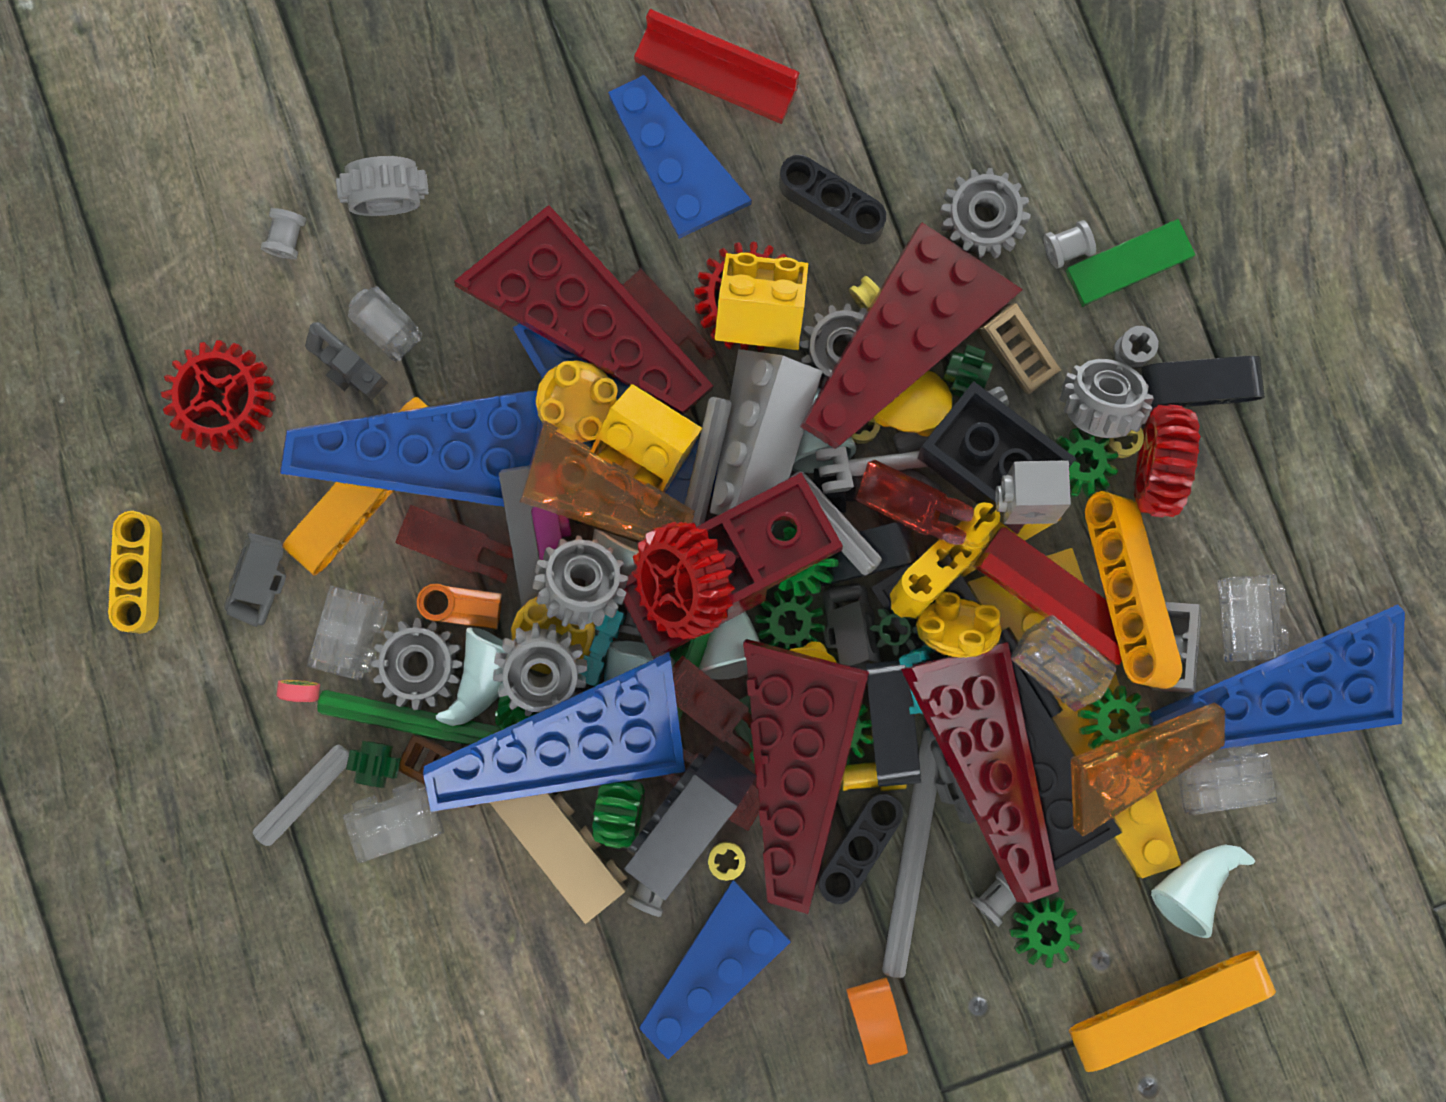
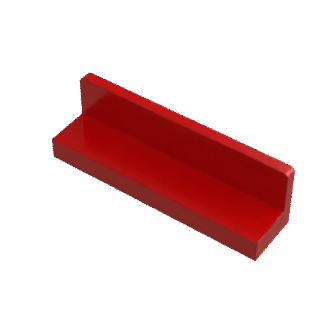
(717, 66)
(1049, 590)

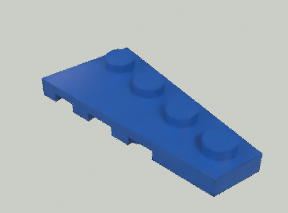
(680, 167)
(718, 964)

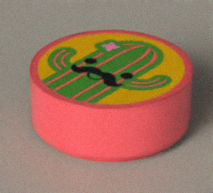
(298, 690)

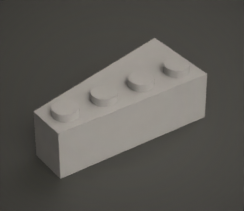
(763, 426)

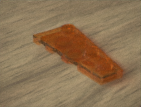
(588, 489)
(1138, 764)

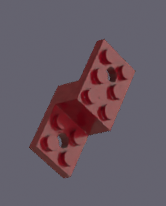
(753, 552)

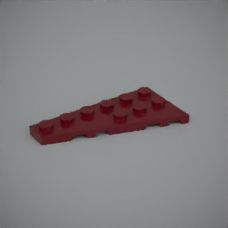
(569, 297)
(918, 317)
(984, 738)
(801, 746)

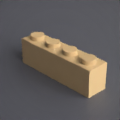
(564, 851)

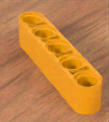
(336, 519)
(1133, 591)
(1172, 1011)

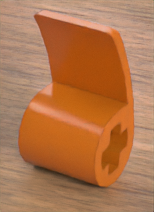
(877, 1021)

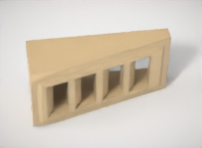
(1030, 339)

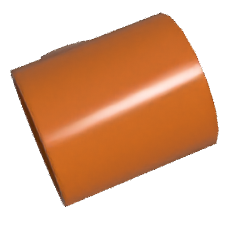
(464, 606)

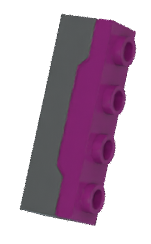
(529, 530)

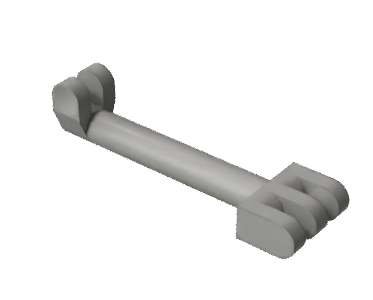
(845, 468)

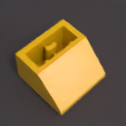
(761, 301)
(646, 438)

